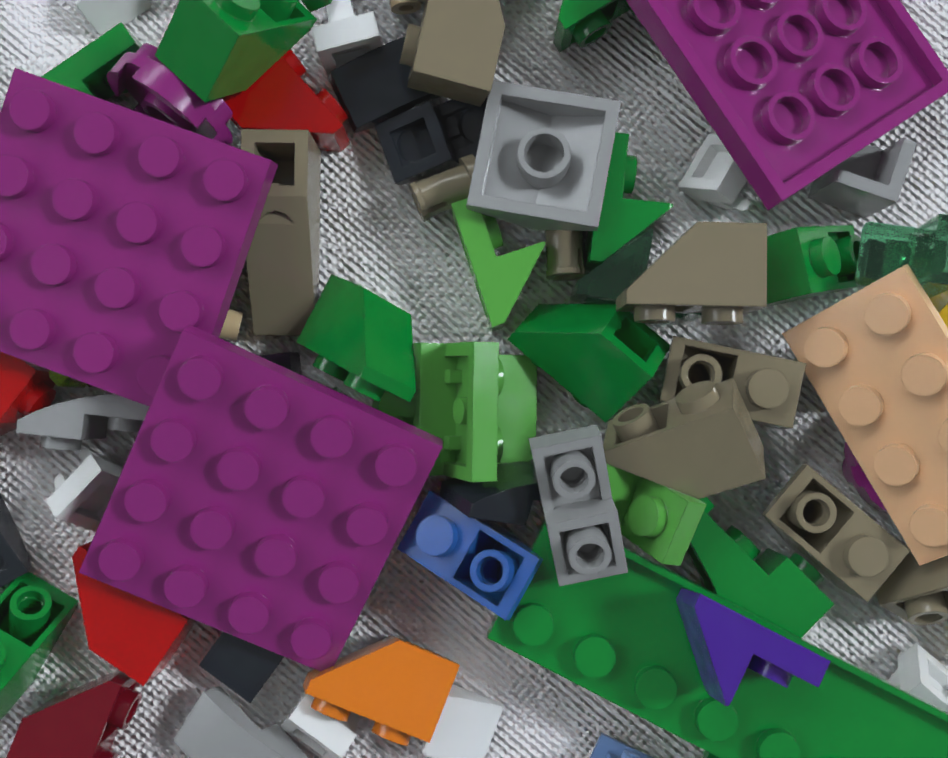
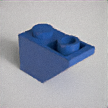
(471, 554)

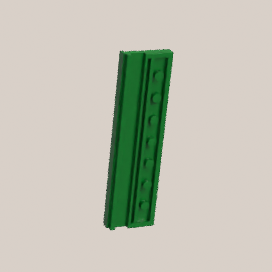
(632, 649)

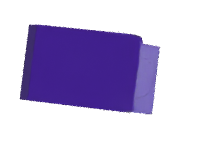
(730, 643)

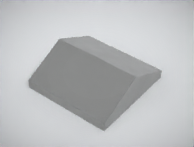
(543, 157)

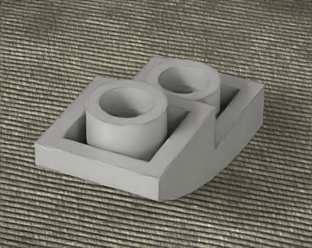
(85, 418)
(578, 505)
(224, 730)

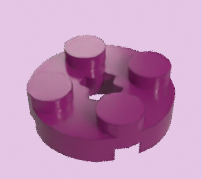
(167, 97)

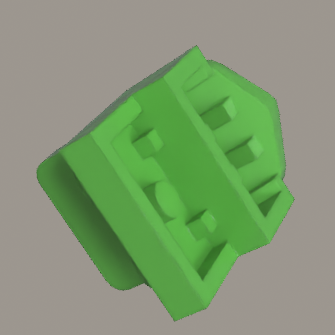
(475, 403)

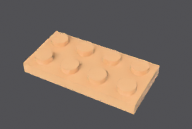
(885, 384)

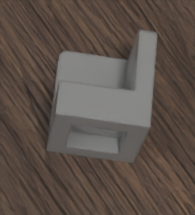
(866, 179)

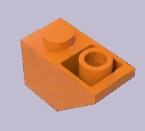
(388, 683)

